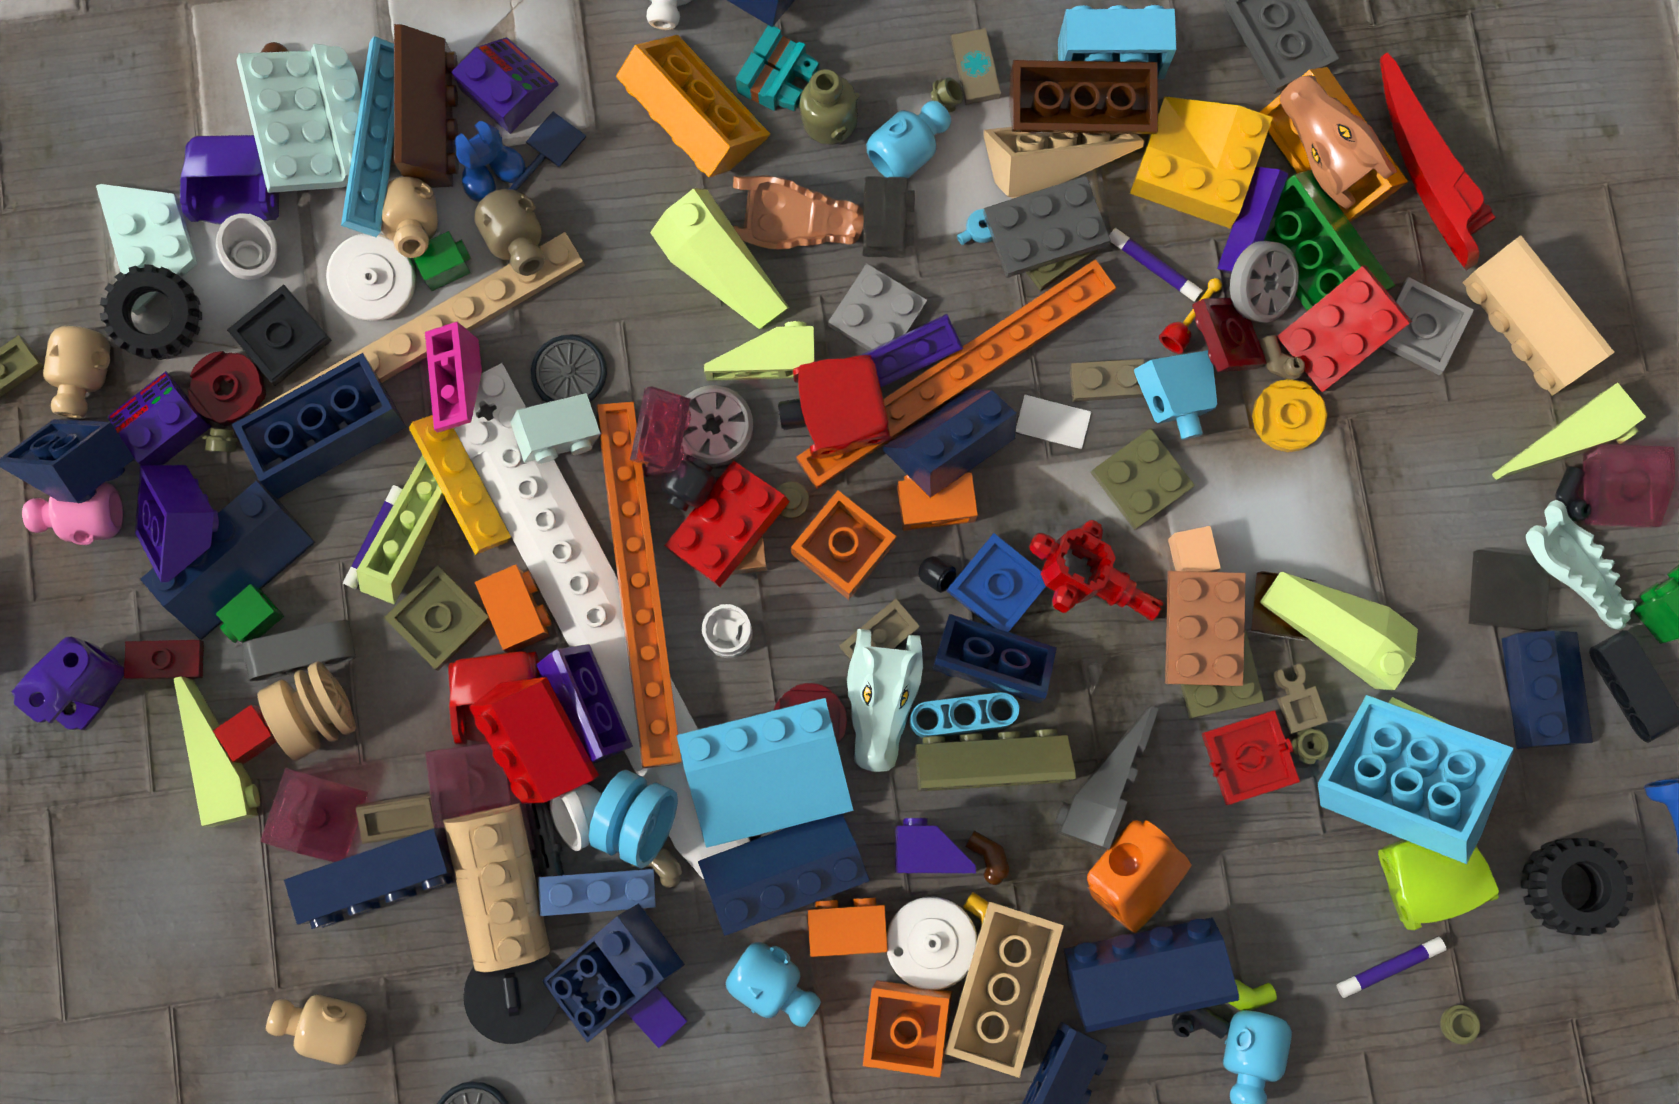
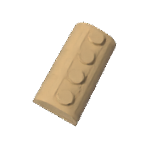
(497, 888)

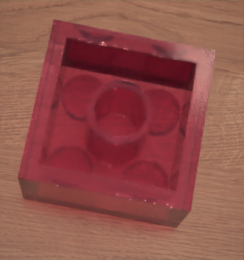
(465, 781)

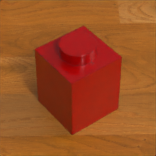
(245, 735)

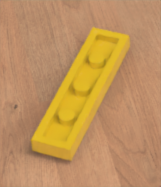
(460, 485)

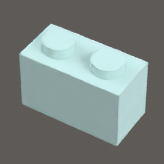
(555, 429)

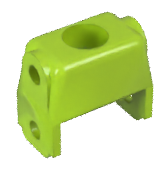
(1434, 886)

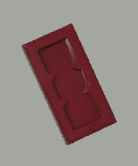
(163, 659)

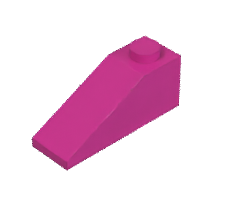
(453, 374)

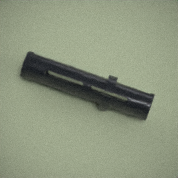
(544, 839)

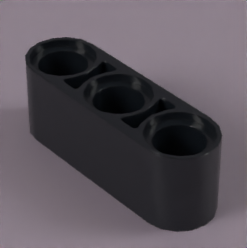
(1635, 686)

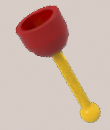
(1177, 335)

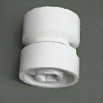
(727, 631)

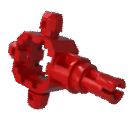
(1105, 581)

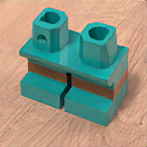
(772, 69)

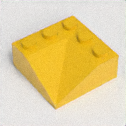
(1202, 158)

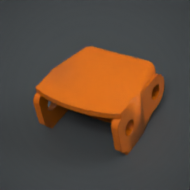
(1137, 874)

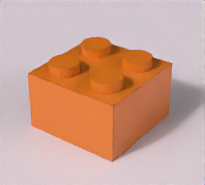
(843, 545)
(907, 1029)

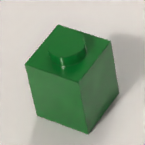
(443, 261)
(248, 615)

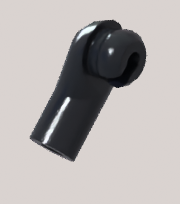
(1568, 495)
(1197, 1019)

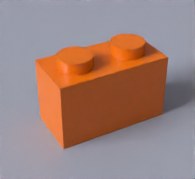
(948, 507)
(513, 608)
(847, 929)

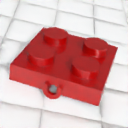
(1250, 757)

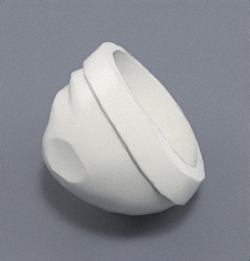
(246, 246)
(573, 815)

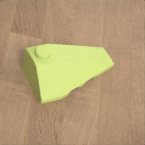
(711, 252)
(1352, 630)

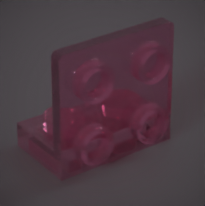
(660, 431)

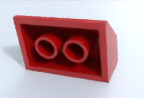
(533, 739)

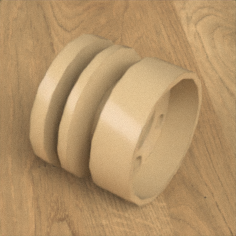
(299, 714)

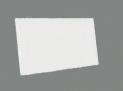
(1053, 421)

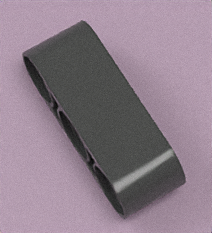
(297, 649)

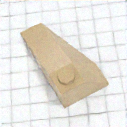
(1041, 160)

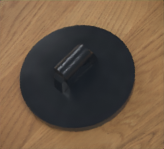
(510, 1002)

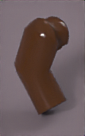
(994, 856)

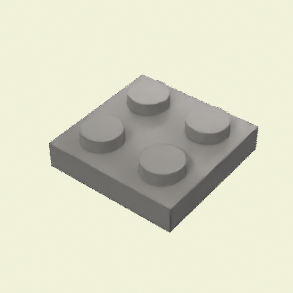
(876, 310)
(1434, 326)

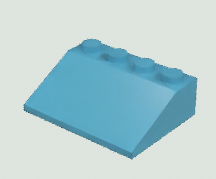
(765, 772)
(1415, 778)

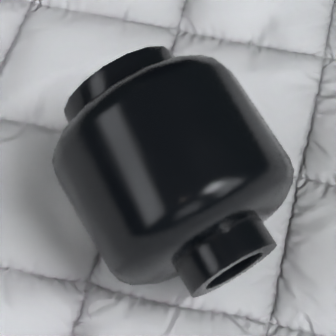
(689, 483)

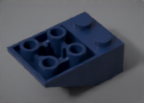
(613, 972)

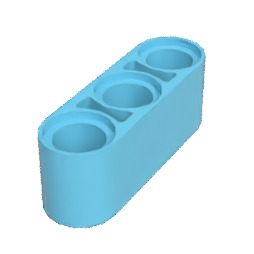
(978, 704)

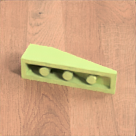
(1600, 421)
(401, 536)
(220, 785)

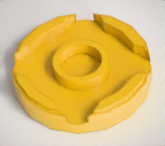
(1289, 415)

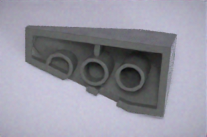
(1096, 806)

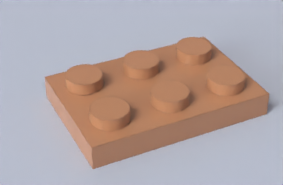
(1205, 628)

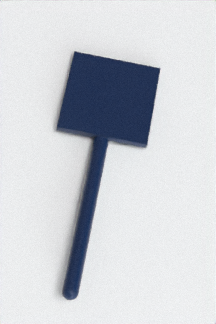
(553, 140)

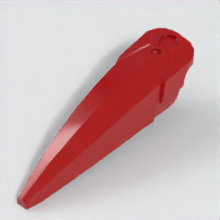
(1439, 178)

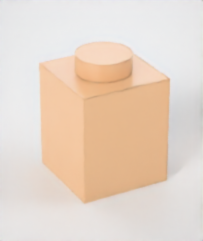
(1194, 550)

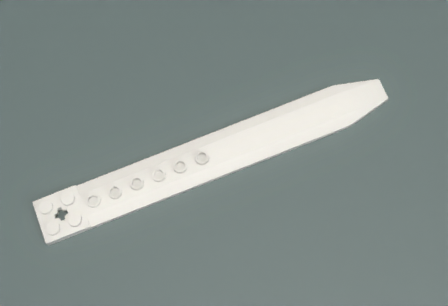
(572, 579)

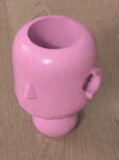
(74, 522)

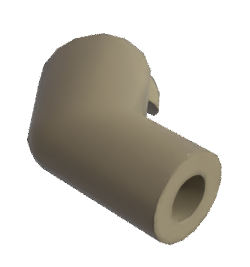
(1278, 362)
(667, 868)

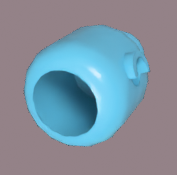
(907, 140)
(768, 983)
(1256, 1052)

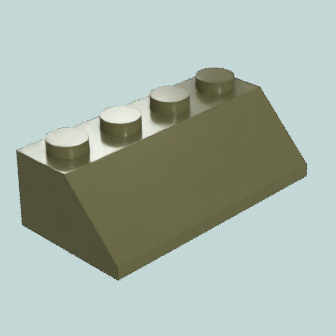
(994, 762)

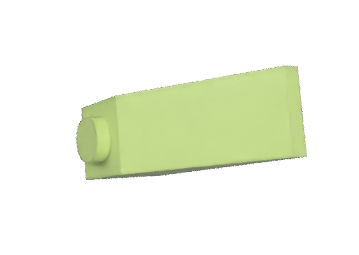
(766, 356)

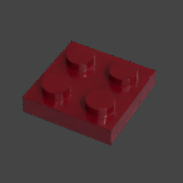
(1228, 336)

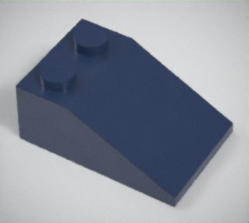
(69, 458)

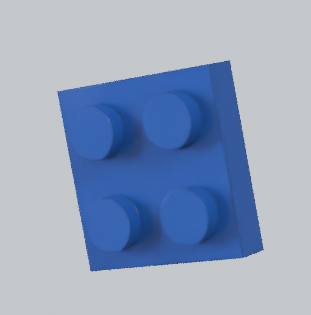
(998, 584)

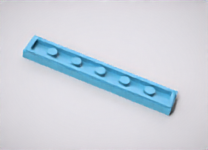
(372, 143)

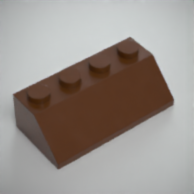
(1084, 97)
(424, 107)

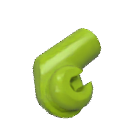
(1254, 998)

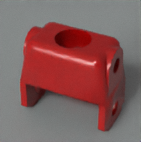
(842, 405)
(474, 678)

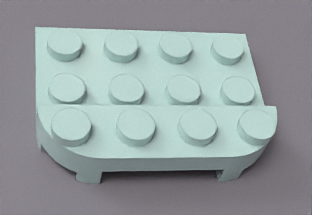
(302, 115)

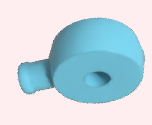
(974, 231)

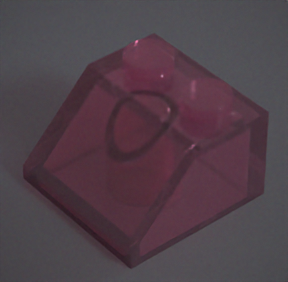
(1628, 484)
(313, 816)

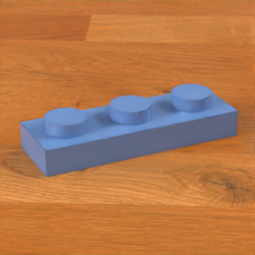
(596, 892)

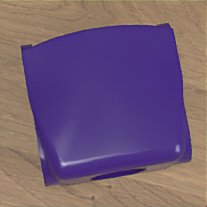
(224, 179)
(69, 673)

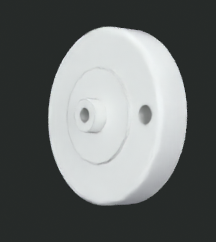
(370, 278)
(931, 943)

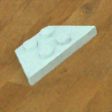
(146, 230)

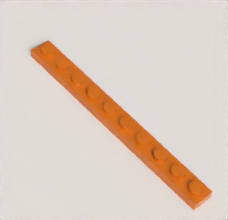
(975, 362)
(638, 588)

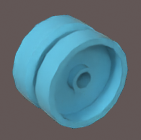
(633, 818)

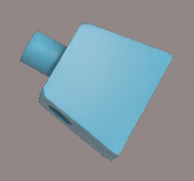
(1179, 390)

